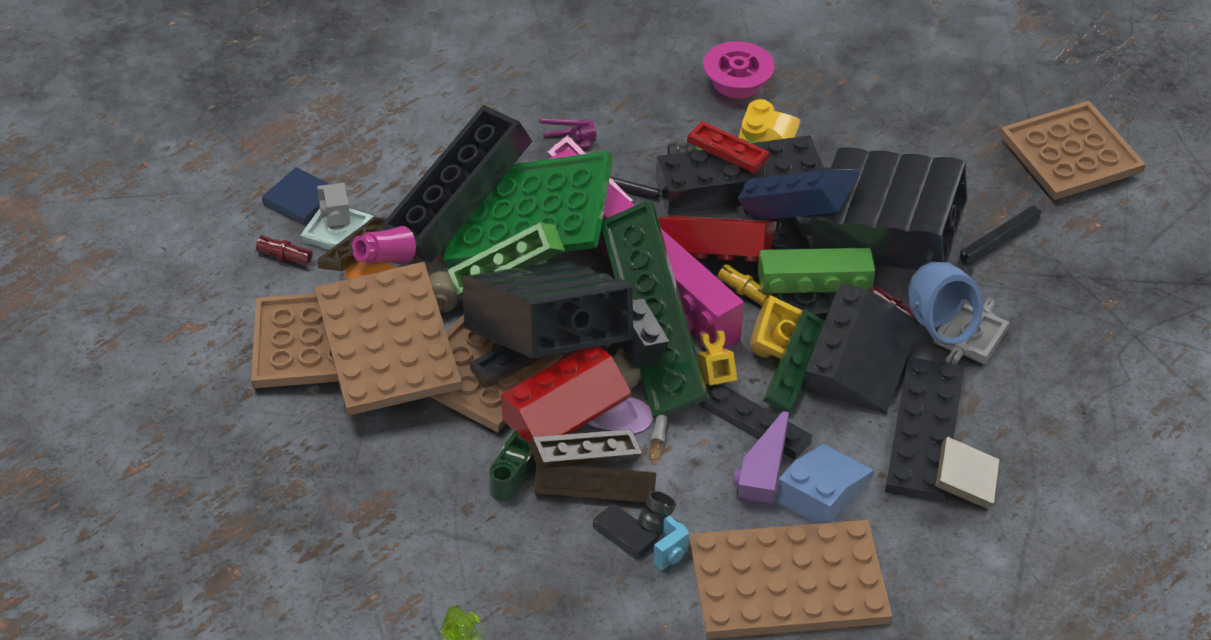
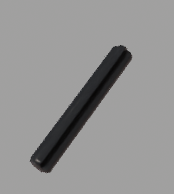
(1000, 234)

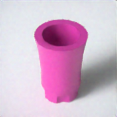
(385, 246)

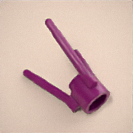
(582, 131)

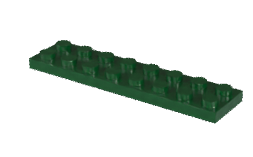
(642, 260)

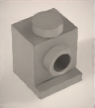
(334, 204)

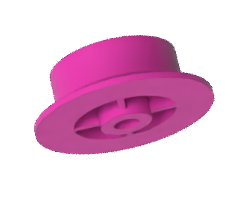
(738, 68)

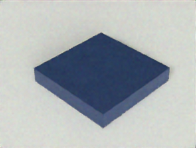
(295, 195)

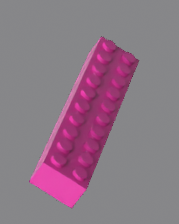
(705, 299)

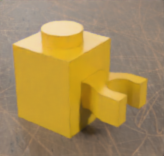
(717, 362)

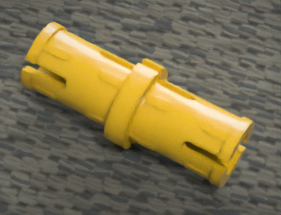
(743, 284)

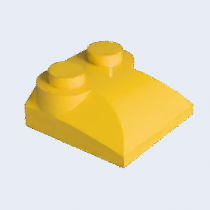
(765, 124)
(773, 327)

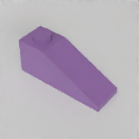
(762, 464)

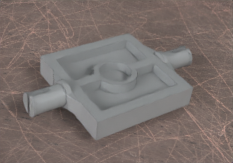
(982, 342)

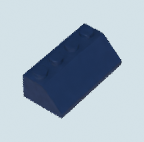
(797, 194)

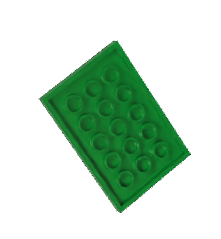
(549, 191)

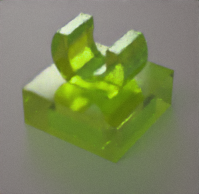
(458, 624)

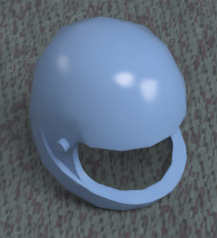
(937, 296)

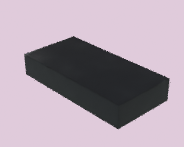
(625, 530)

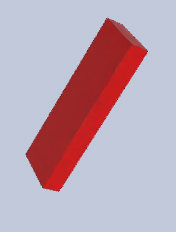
(728, 147)

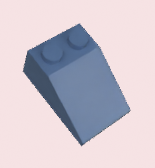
(822, 484)

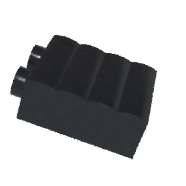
(898, 208)
(548, 308)

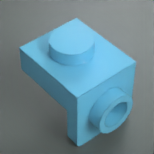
(672, 546)

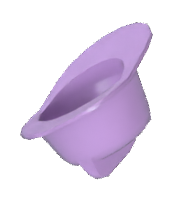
(627, 415)

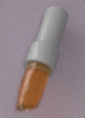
(657, 437)

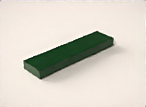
(793, 363)

